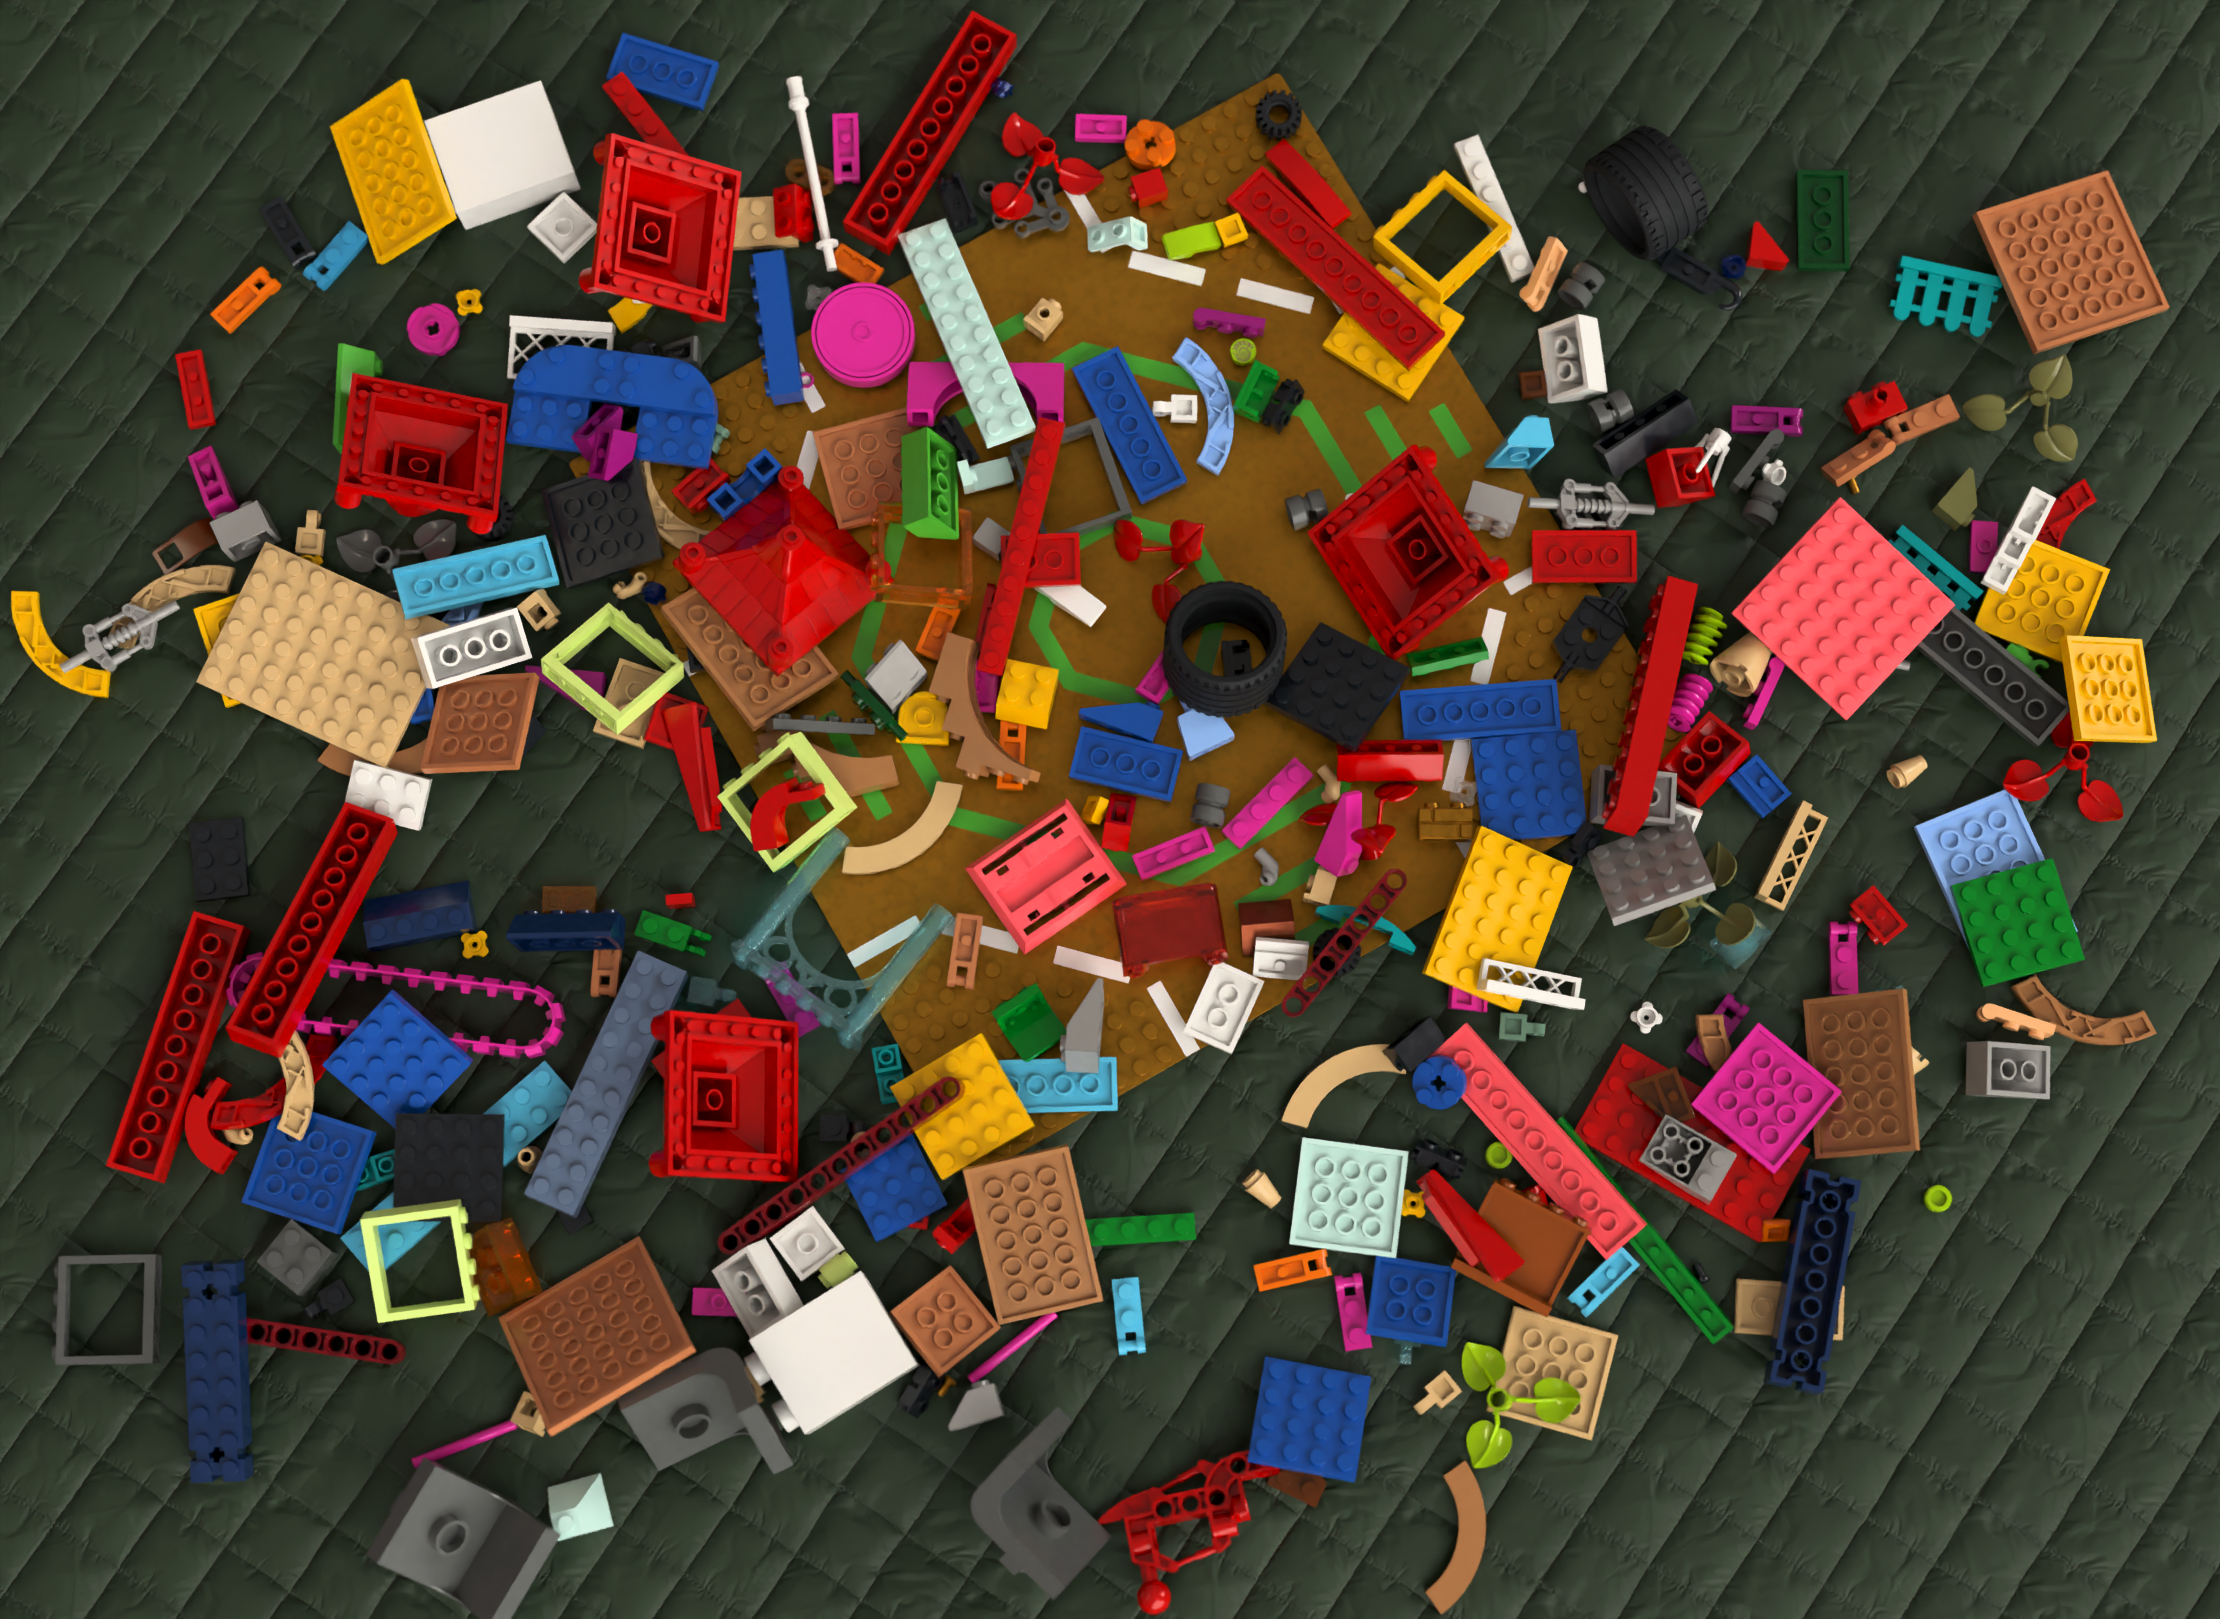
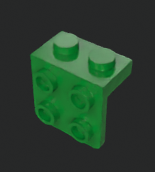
(1029, 1023)

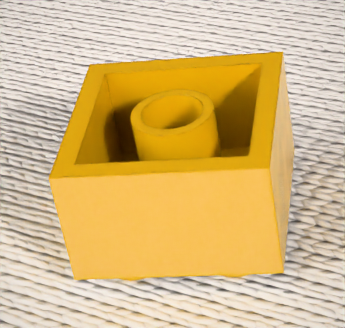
(1027, 694)

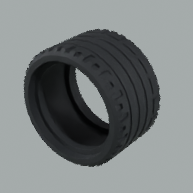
(1646, 193)
(1228, 604)

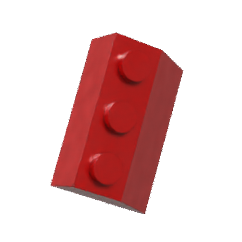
(1705, 759)

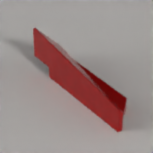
(696, 762)
(1467, 1229)

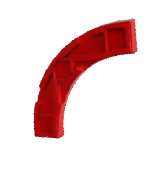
(2064, 512)
(270, 1104)

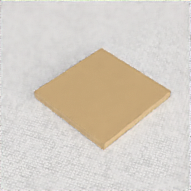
(1560, 1349)

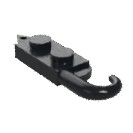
(1697, 276)

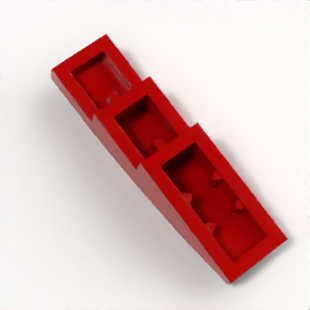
(1308, 184)

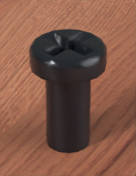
(1700, 1273)

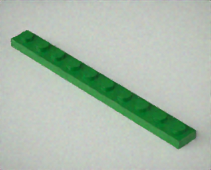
(1665, 1262)

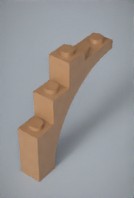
(956, 686)
(853, 773)

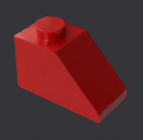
(1118, 822)

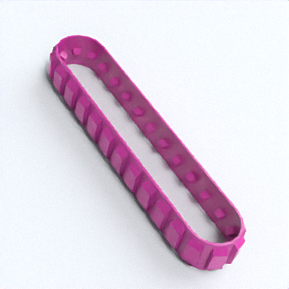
(241, 975)

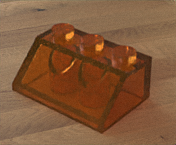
(503, 1267)

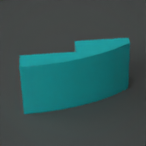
(888, 1070)
(377, 1170)

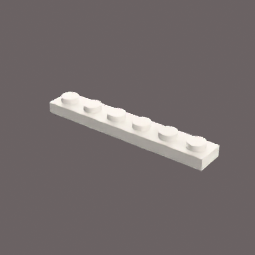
(1487, 189)

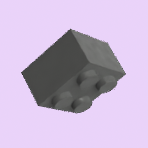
(297, 1257)

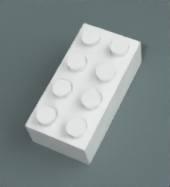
(471, 648)

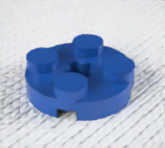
(1428, 1093)

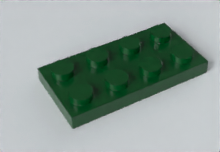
(1822, 220)

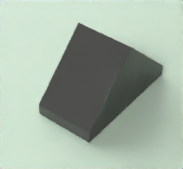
(685, 350)

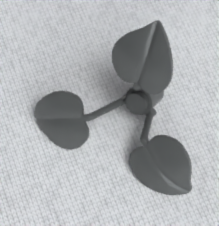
(365, 548)

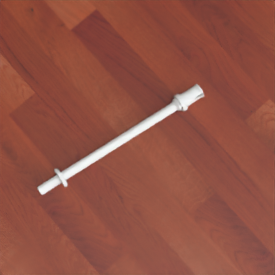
(799, 103)

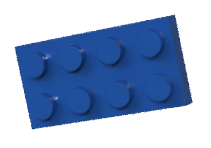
(664, 71)
(1126, 764)

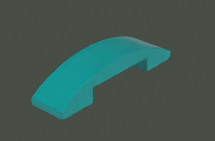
(1398, 939)

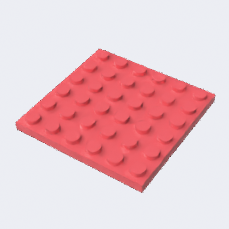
(1842, 608)

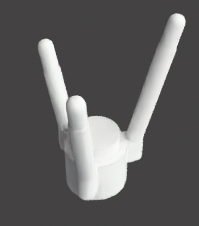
(1715, 444)

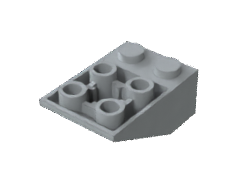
(895, 676)
(1688, 1159)

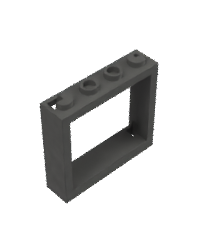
(1093, 428)
(151, 1310)

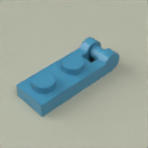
(336, 256)

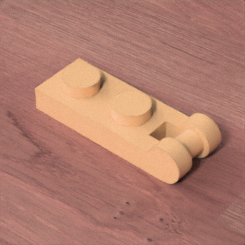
(1544, 274)
(2014, 1021)

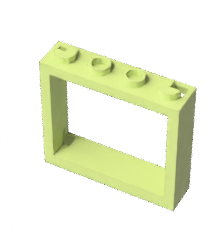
(615, 720)
(820, 774)
(463, 1242)

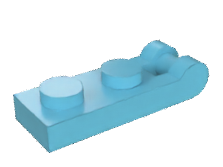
(1603, 1280)
(1128, 1314)

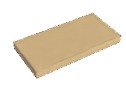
(1757, 1306)

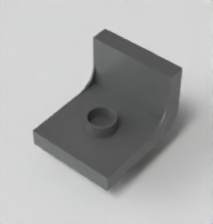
(700, 1406)
(1034, 1517)
(463, 1541)

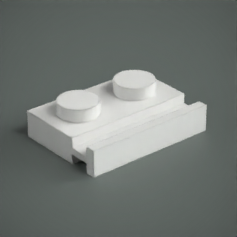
(1280, 958)

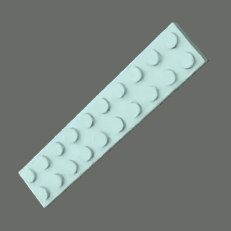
(966, 333)

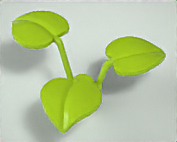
(1483, 1367)

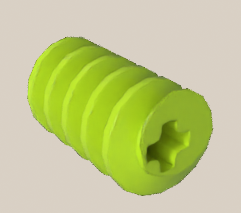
(1702, 635)

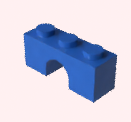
(758, 476)

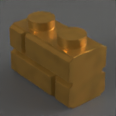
(1444, 823)

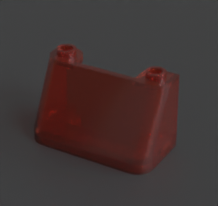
(1169, 927)

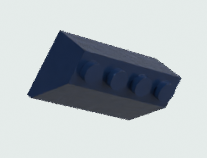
(419, 916)
(567, 931)

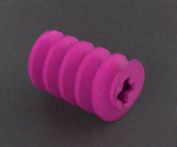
(1687, 701)

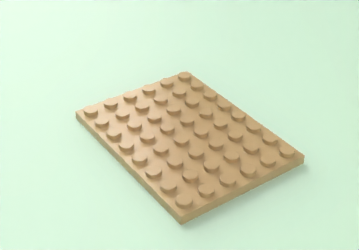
(321, 655)

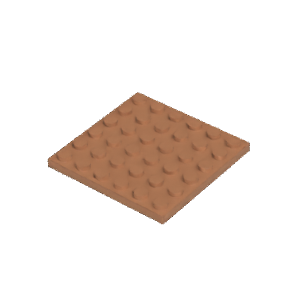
(2070, 262)
(596, 1335)

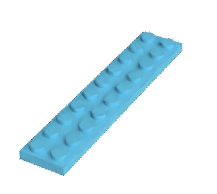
(528, 1112)

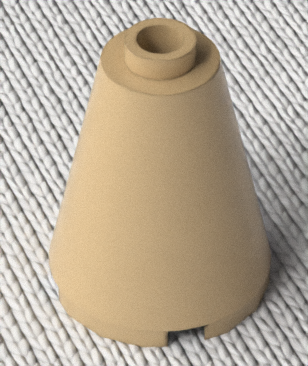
(1741, 665)

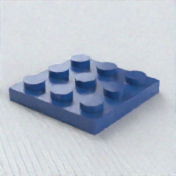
(896, 1189)
(1410, 1301)

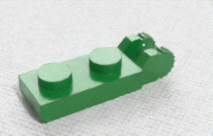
(669, 933)

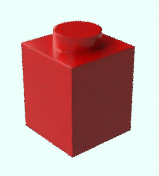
(1148, 188)

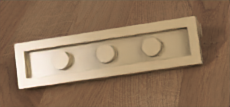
(1782, 852)

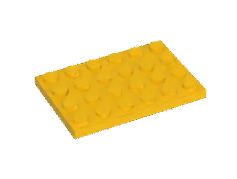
(393, 172)
(1496, 913)

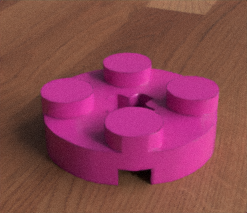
(429, 316)

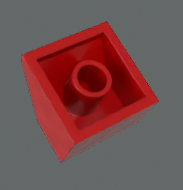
(1675, 477)

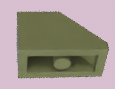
(1959, 502)

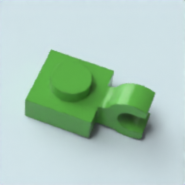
(2021, 654)

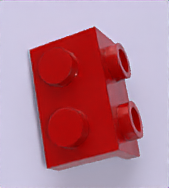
(793, 212)
(699, 486)
(1877, 915)

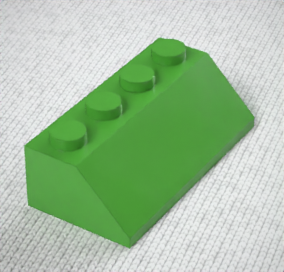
(349, 361)
(929, 485)

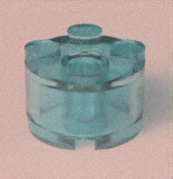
(1739, 953)

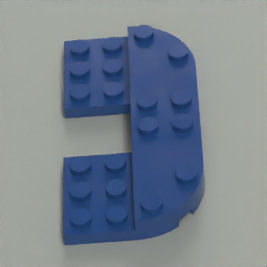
(562, 382)

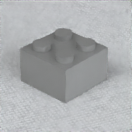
(1491, 509)
(244, 530)

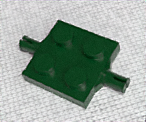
(877, 712)

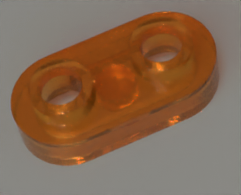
(800, 165)

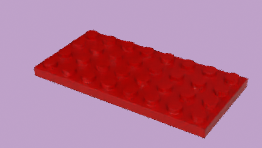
(1623, 1126)

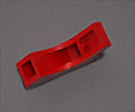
(768, 816)
(200, 1135)
(956, 1229)

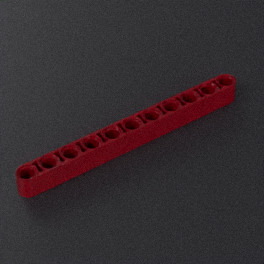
(854, 1164)

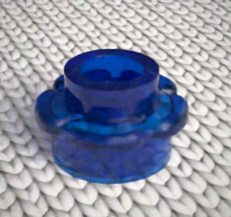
(1002, 88)
(1737, 261)
(654, 593)

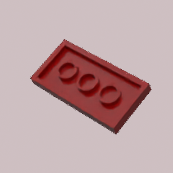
(1583, 556)

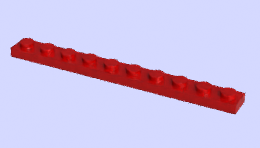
(1020, 547)

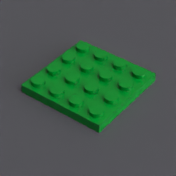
(2017, 922)

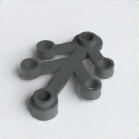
(1045, 214)

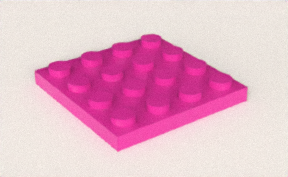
(1765, 1098)

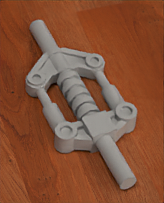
(1567, 506)
(97, 650)

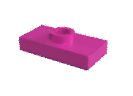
(1982, 545)
(1154, 684)
(987, 690)
(711, 1303)

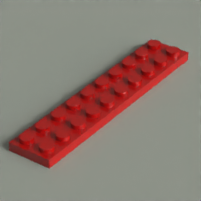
(1335, 268)

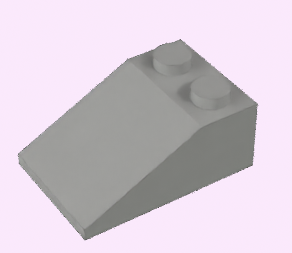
(1662, 802)
(1083, 1034)
(2007, 1070)

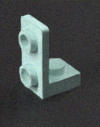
(1117, 233)
(984, 475)

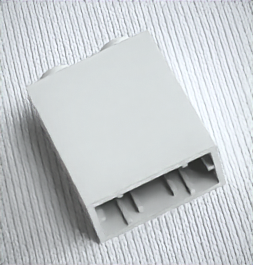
(502, 155)
(830, 1355)

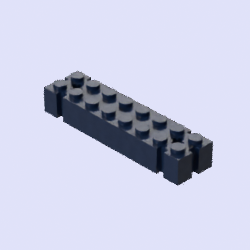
(1812, 1282)
(217, 1371)

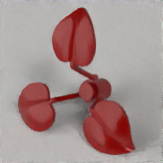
(1021, 138)
(1185, 549)
(2027, 783)
(1371, 838)

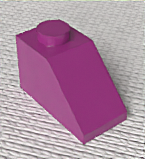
(607, 416)
(611, 452)

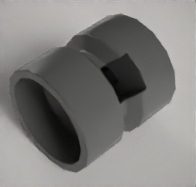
(1583, 283)
(1612, 410)
(1763, 506)
(1306, 509)
(1210, 804)

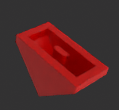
(1763, 251)

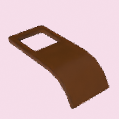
(189, 542)

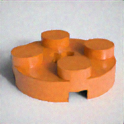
(1150, 132)

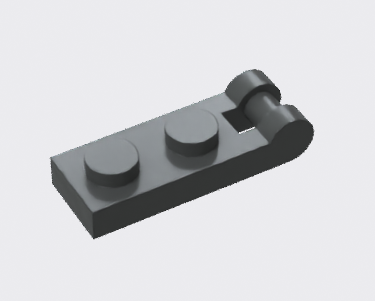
(1758, 460)

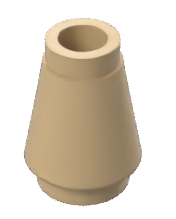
(1905, 772)
(531, 1165)
(1261, 1188)

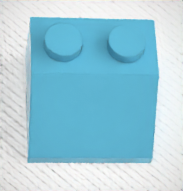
(1523, 445)

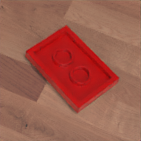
(1054, 560)

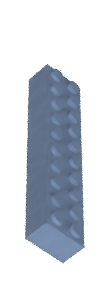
(605, 1086)

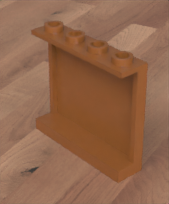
(1539, 1235)

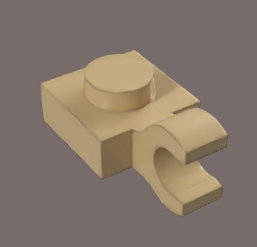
(311, 539)
(1440, 1391)

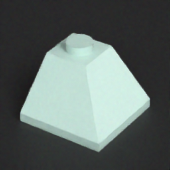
(579, 1507)

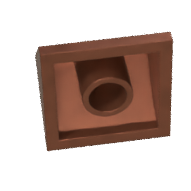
(1265, 920)

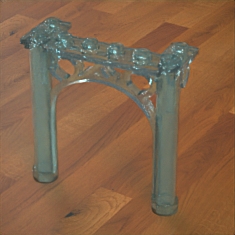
(884, 982)

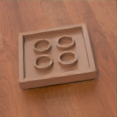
(944, 1321)

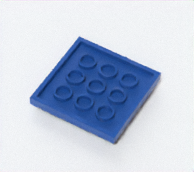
(1529, 784)
(397, 1060)
(312, 1176)
(1309, 1419)

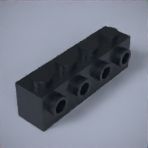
(1645, 433)

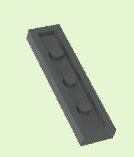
(809, 724)

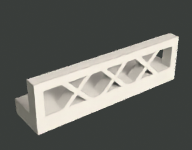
(1532, 994)

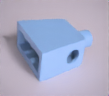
(1202, 732)

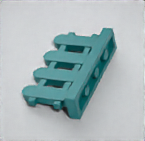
(1958, 292)
(1945, 571)

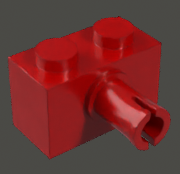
(1874, 407)

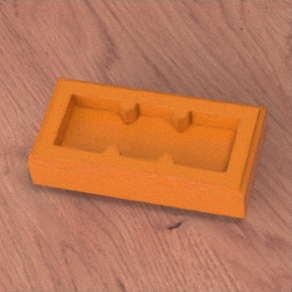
(856, 266)

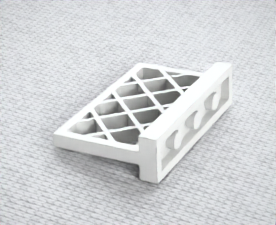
(555, 327)

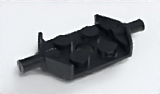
(1595, 614)

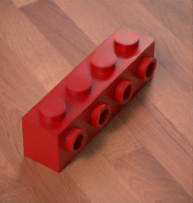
(1391, 761)

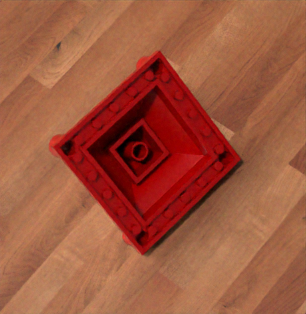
(664, 229)
(422, 450)
(1405, 553)
(781, 572)
(728, 1097)

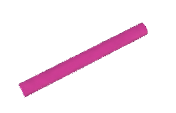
(1011, 1347)
(466, 1442)

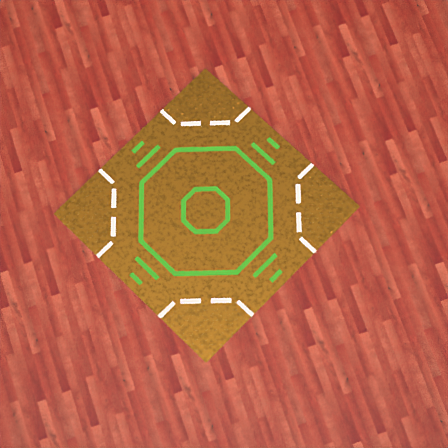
(1333, 443)

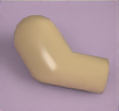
(631, 589)
(1332, 786)
(239, 1136)

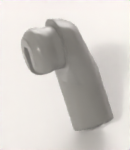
(1269, 867)

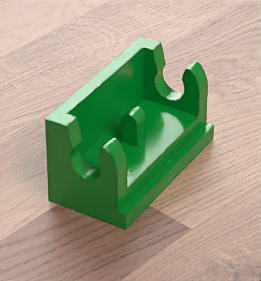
(1256, 392)

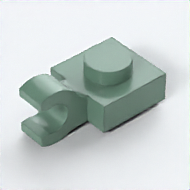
(1515, 1027)

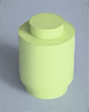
(837, 1270)

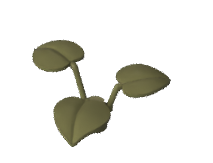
(2049, 379)
(1736, 925)

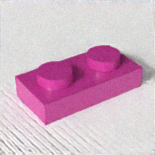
(1100, 128)

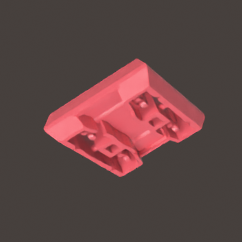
(1045, 875)

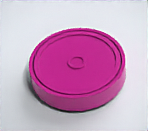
(863, 335)

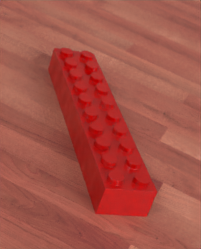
(930, 133)
(1650, 706)
(312, 930)
(178, 1047)

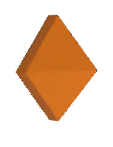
(1775, 1230)

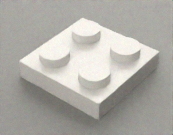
(563, 227)
(807, 1243)

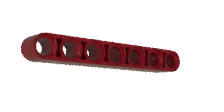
(1355, 935)
(325, 1341)

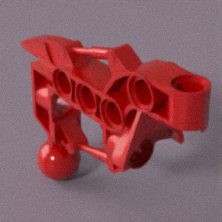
(1142, 1517)

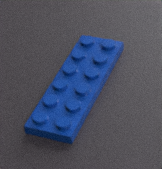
(1129, 425)
(1480, 710)

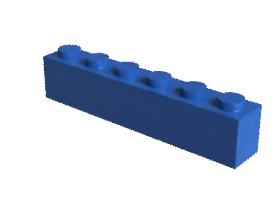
(778, 327)

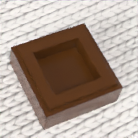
(1532, 384)

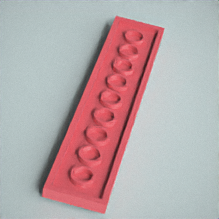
(1541, 1143)

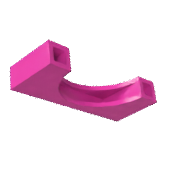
(936, 382)

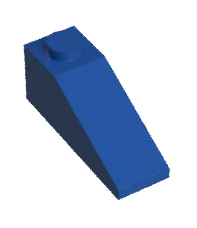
(1130, 719)

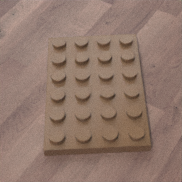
(737, 669)
(1866, 1053)
(1033, 1234)

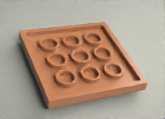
(863, 464)
(480, 724)

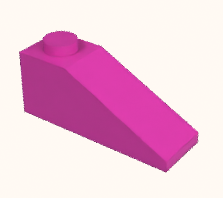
(212, 482)
(1337, 850)

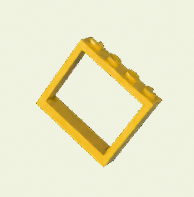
(1468, 265)

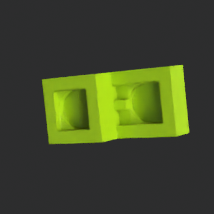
(1190, 240)

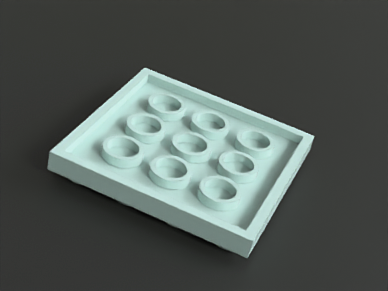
(1348, 1197)

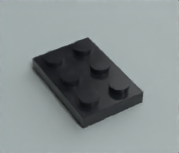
(219, 859)

